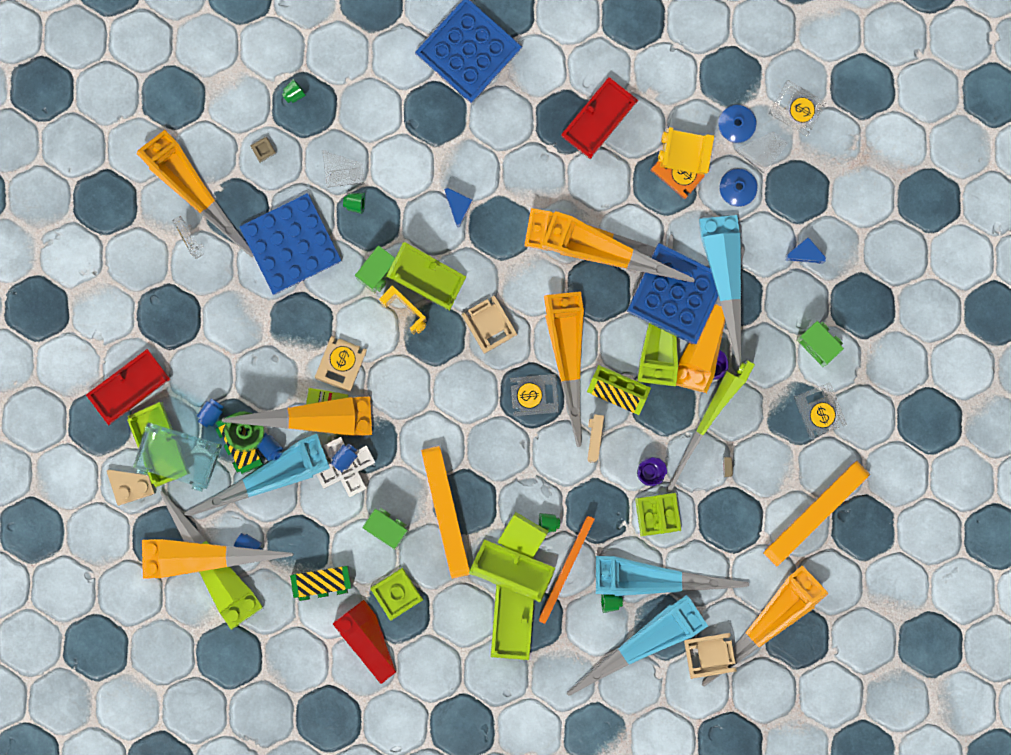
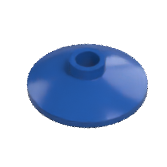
(733, 132)
(734, 196)

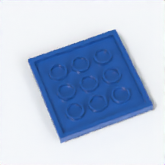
(468, 50)
(290, 244)
(674, 303)

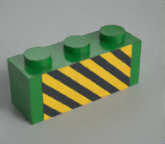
(244, 461)
(321, 583)

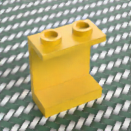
(686, 151)
(391, 294)

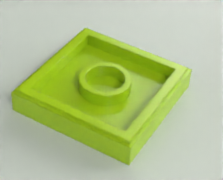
(522, 536)
(396, 594)

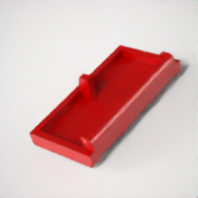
(599, 118)
(128, 387)

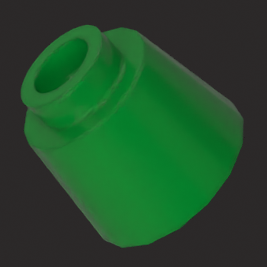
(293, 92)
(354, 202)
(549, 522)
(610, 602)

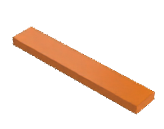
(566, 569)

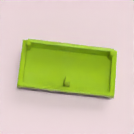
(426, 276)
(155, 415)
(512, 570)
(511, 625)

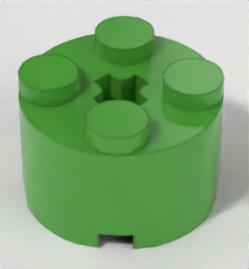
(240, 442)

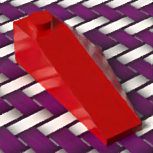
(364, 636)

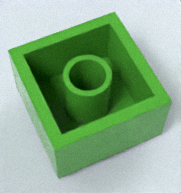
(375, 270)
(820, 343)
(386, 529)

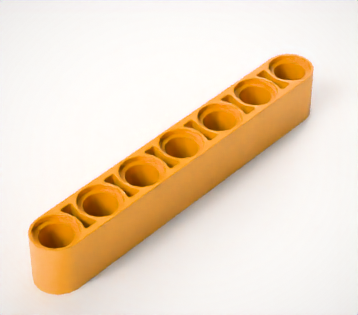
(445, 512)
(816, 513)

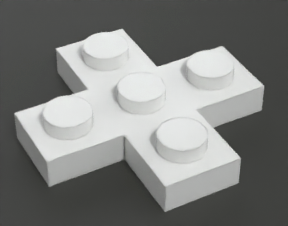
(350, 478)

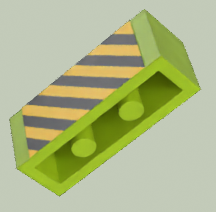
(618, 390)

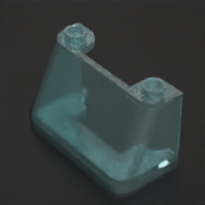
(177, 456)

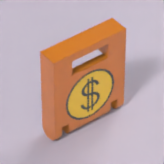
(678, 179)

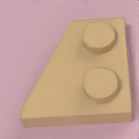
(129, 486)

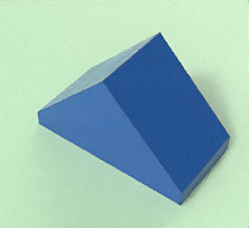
(459, 205)
(806, 252)

